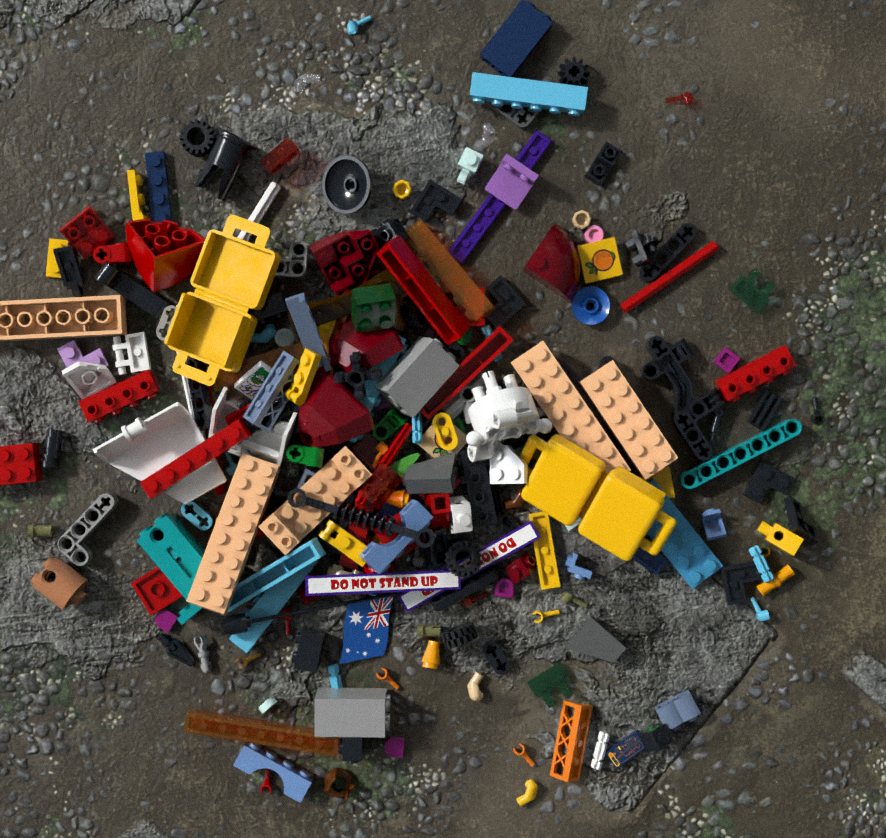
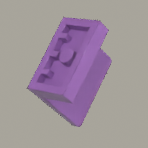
(511, 182)

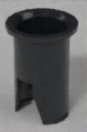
(229, 154)

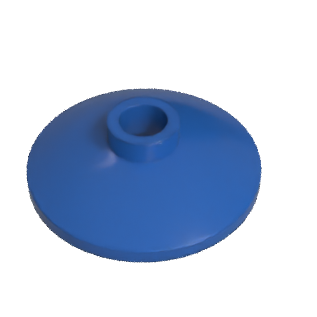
(597, 298)

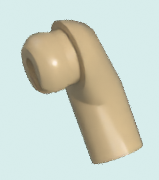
(473, 688)

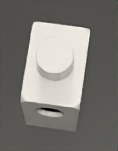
(460, 515)

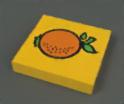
(599, 260)

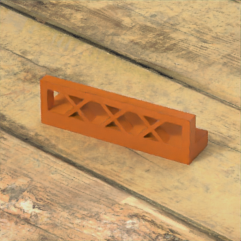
(574, 742)

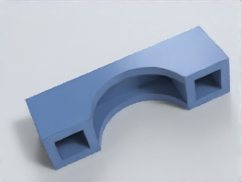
(380, 555)
(295, 781)

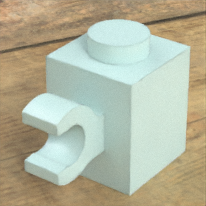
(469, 164)

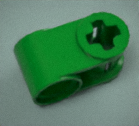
(390, 424)
(309, 455)

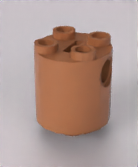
(67, 586)

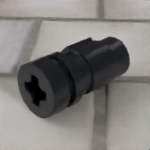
(52, 447)

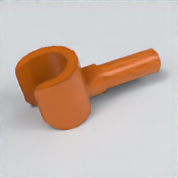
(381, 448)
(388, 678)
(524, 755)

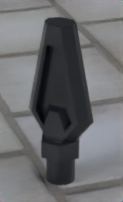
(176, 650)

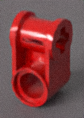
(116, 254)

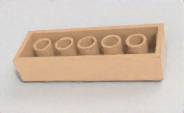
(628, 420)

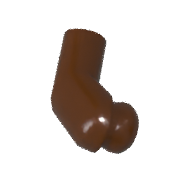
(517, 502)

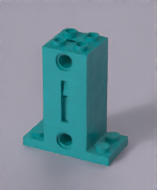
(175, 554)

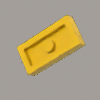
(52, 268)

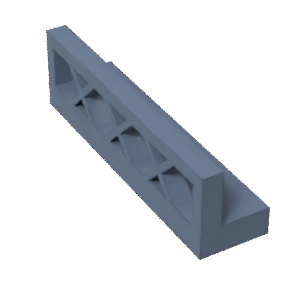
(307, 327)
(270, 391)

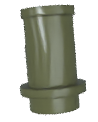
(40, 530)
(428, 630)

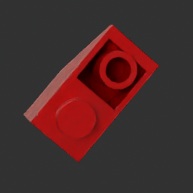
(439, 507)

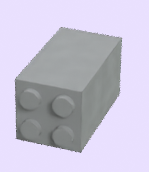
(417, 375)
(352, 712)

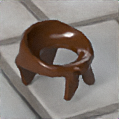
(331, 776)

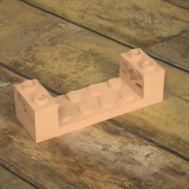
(330, 485)

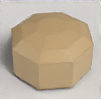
(581, 220)

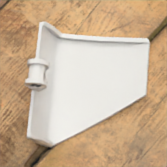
(157, 442)

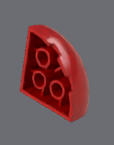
(163, 251)

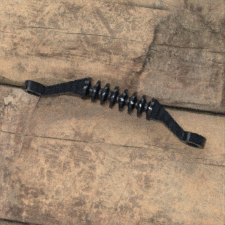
(368, 519)

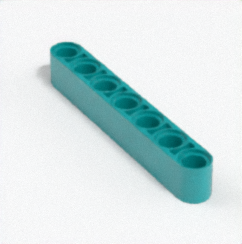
(749, 453)

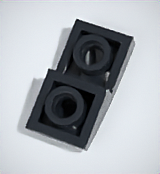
(603, 163)

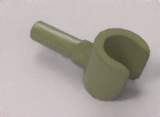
(567, 597)

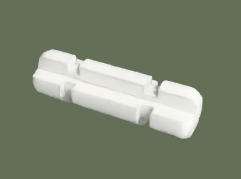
(600, 750)

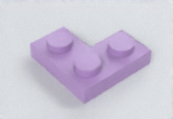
(72, 353)

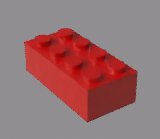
(20, 464)

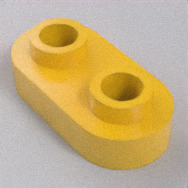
(445, 430)

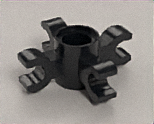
(360, 390)

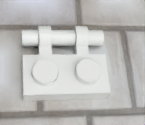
(137, 353)

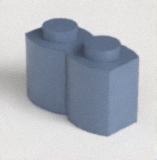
(678, 710)

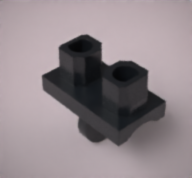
(645, 246)

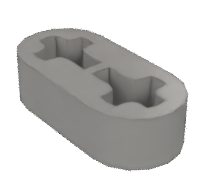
(164, 321)

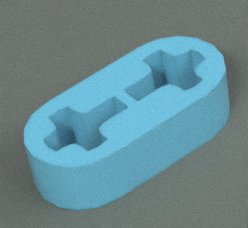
(194, 518)

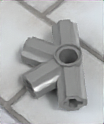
(459, 403)

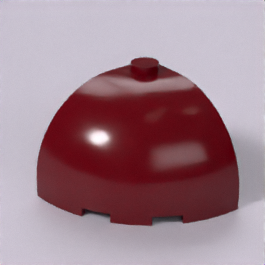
(556, 263)

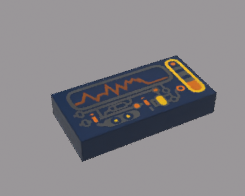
(625, 749)

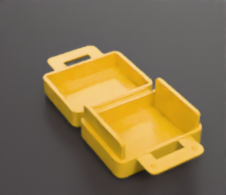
(215, 318)
(612, 505)

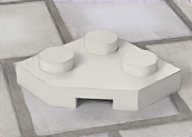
(88, 378)
(507, 466)

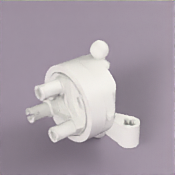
(501, 416)

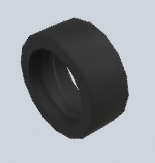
(408, 315)

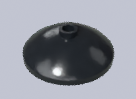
(338, 184)

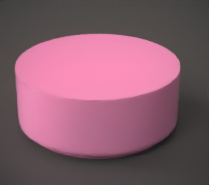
(593, 234)

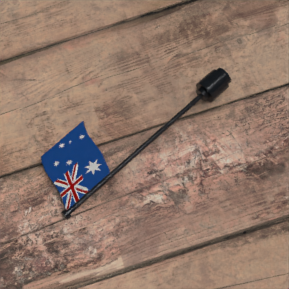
(363, 627)

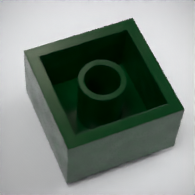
(373, 308)

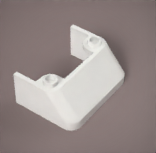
(262, 445)

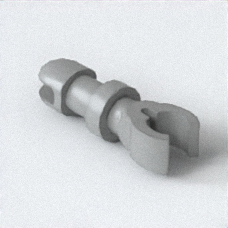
(201, 644)

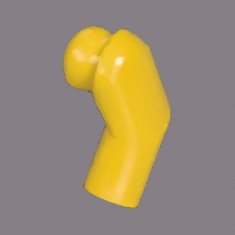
(530, 794)

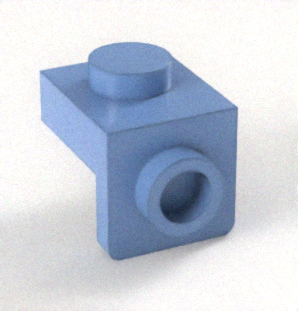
(713, 524)
(579, 572)

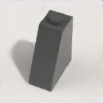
(432, 475)
(596, 641)

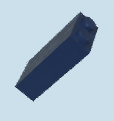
(516, 39)

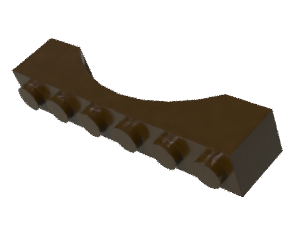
(340, 306)

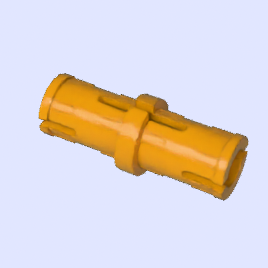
(779, 577)

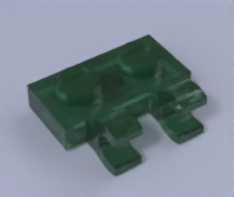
(749, 293)
(548, 680)

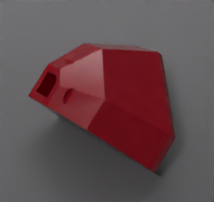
(345, 258)
(373, 345)
(331, 414)

